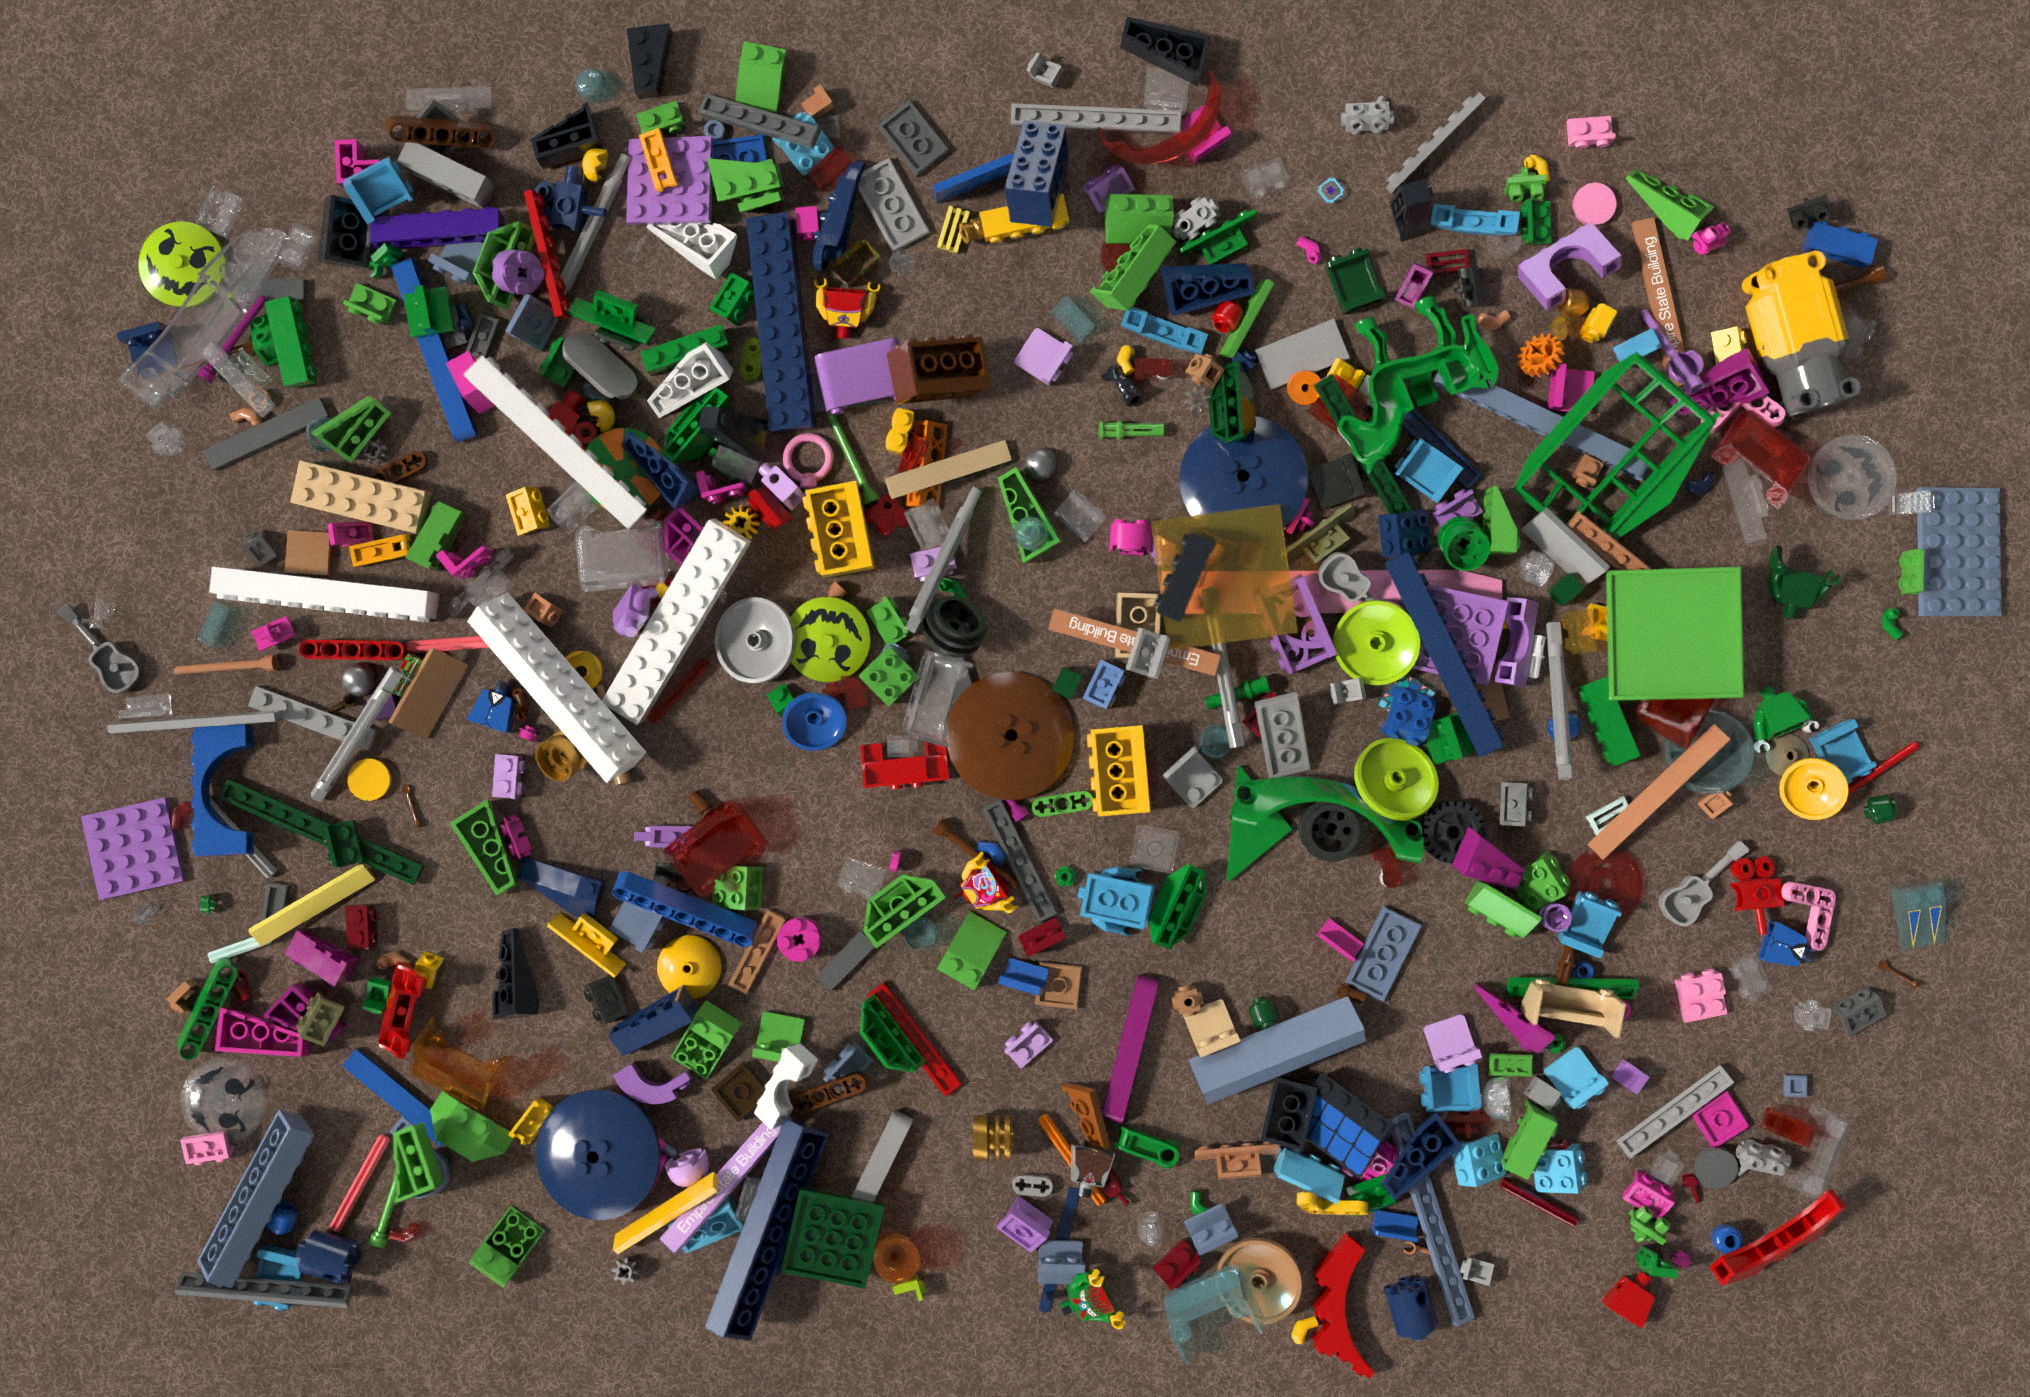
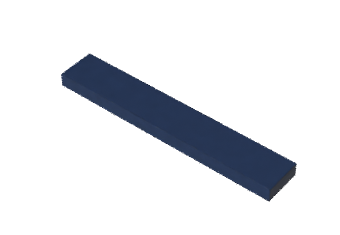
(1419, 428)

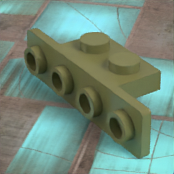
(1324, 539)

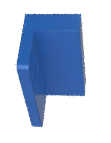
(1024, 976)
(1395, 1225)

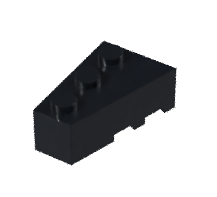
(648, 57)
(567, 139)
(1411, 209)
(735, 430)

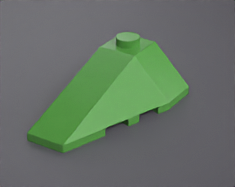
(1678, 212)

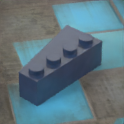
(1204, 285)
(654, 1021)

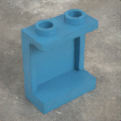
(378, 188)
(1427, 469)
(1844, 749)
(1590, 923)
(1452, 1090)
(278, 1265)

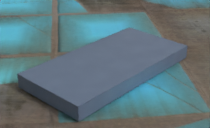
(1383, 953)

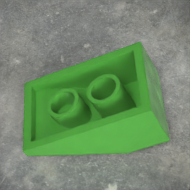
(761, 76)
(1498, 524)
(971, 950)

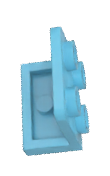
(802, 157)
(1575, 1078)
(1479, 1161)
(1561, 1171)

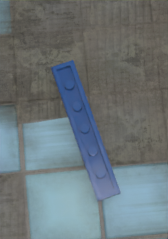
(390, 1090)

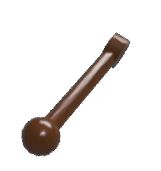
(407, 789)
(1883, 965)

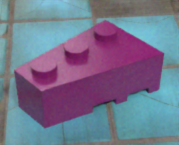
(1485, 862)
(293, 1006)

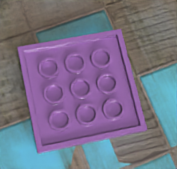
(681, 204)
(1476, 625)
(133, 848)

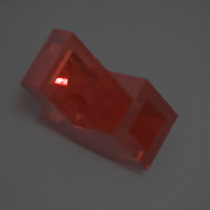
(854, 691)
(1788, 1127)

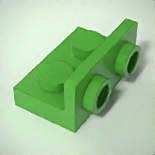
(665, 117)
(371, 303)

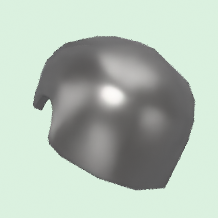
(1041, 464)
(358, 679)

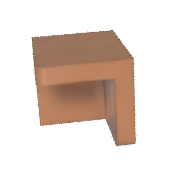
(818, 103)

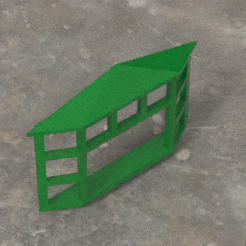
(1665, 479)

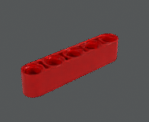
(343, 652)

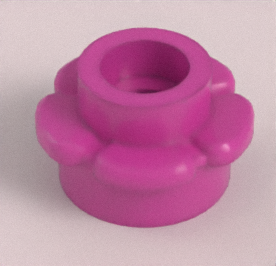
(529, 733)
(1681, 1259)

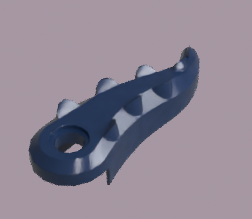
(838, 218)

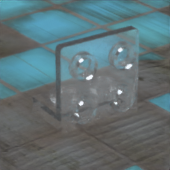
(1165, 91)

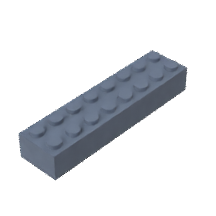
(255, 1198)

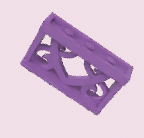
(1320, 639)

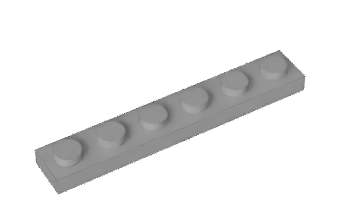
(1440, 136)
(307, 716)
(1674, 1111)

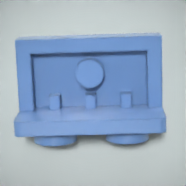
(1103, 685)

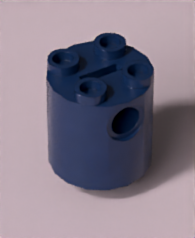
(328, 1256)
(1411, 1308)

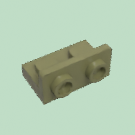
(319, 1019)

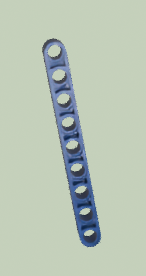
(436, 357)

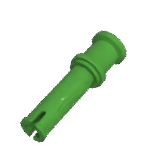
(1157, 429)

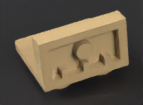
(1211, 1028)

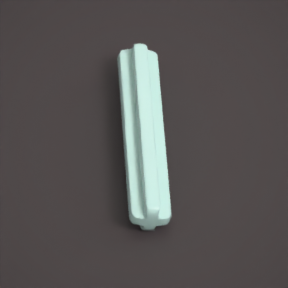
(234, 949)

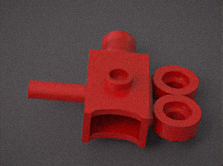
(567, 416)
(1757, 893)

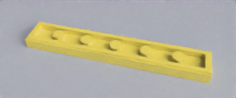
(311, 904)

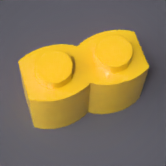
(1598, 323)
(902, 426)

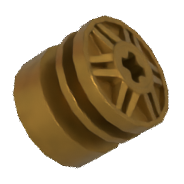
(559, 757)
(991, 1138)

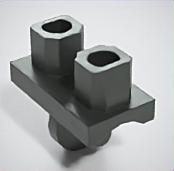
(1809, 212)
(1470, 287)

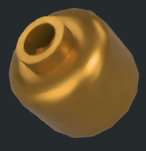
(1576, 303)

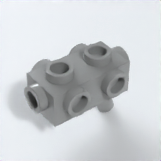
(1367, 116)
(1201, 214)
(1762, 1158)

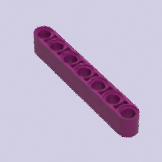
(1129, 1048)

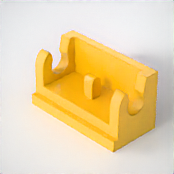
(531, 1121)

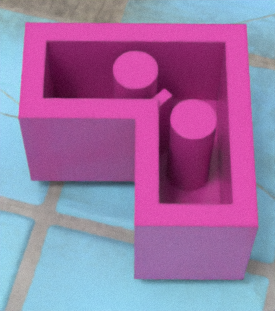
(350, 159)
(469, 392)

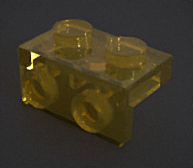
(1580, 631)

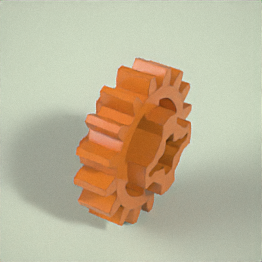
(1541, 355)

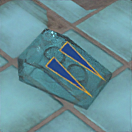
(1919, 913)

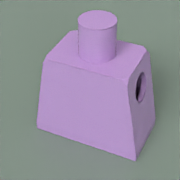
(781, 485)

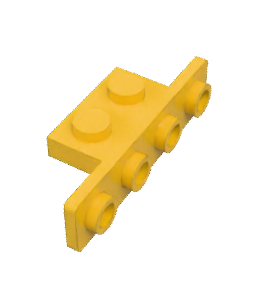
(590, 940)

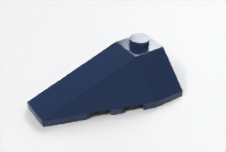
(664, 474)
(565, 887)
(1423, 1153)

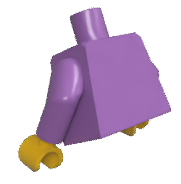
(634, 609)

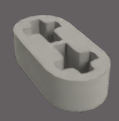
(1032, 1190)

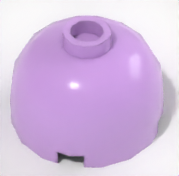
(689, 1168)

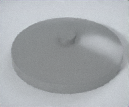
(755, 640)

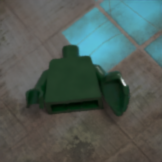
(1796, 588)

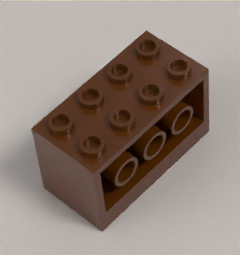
(938, 369)

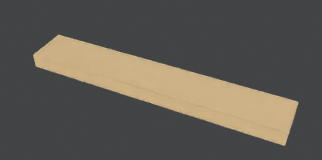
(947, 469)

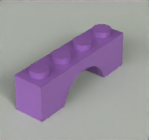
(1521, 620)

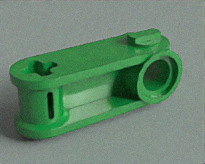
(1148, 1147)

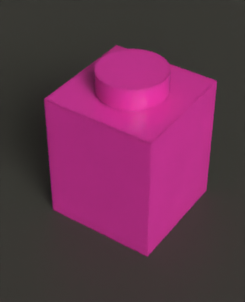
(807, 222)

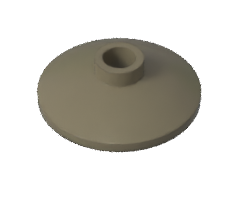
(1779, 747)

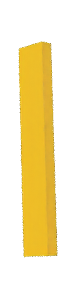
(665, 1213)

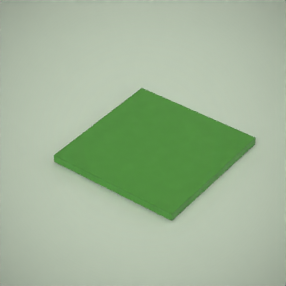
(1674, 633)

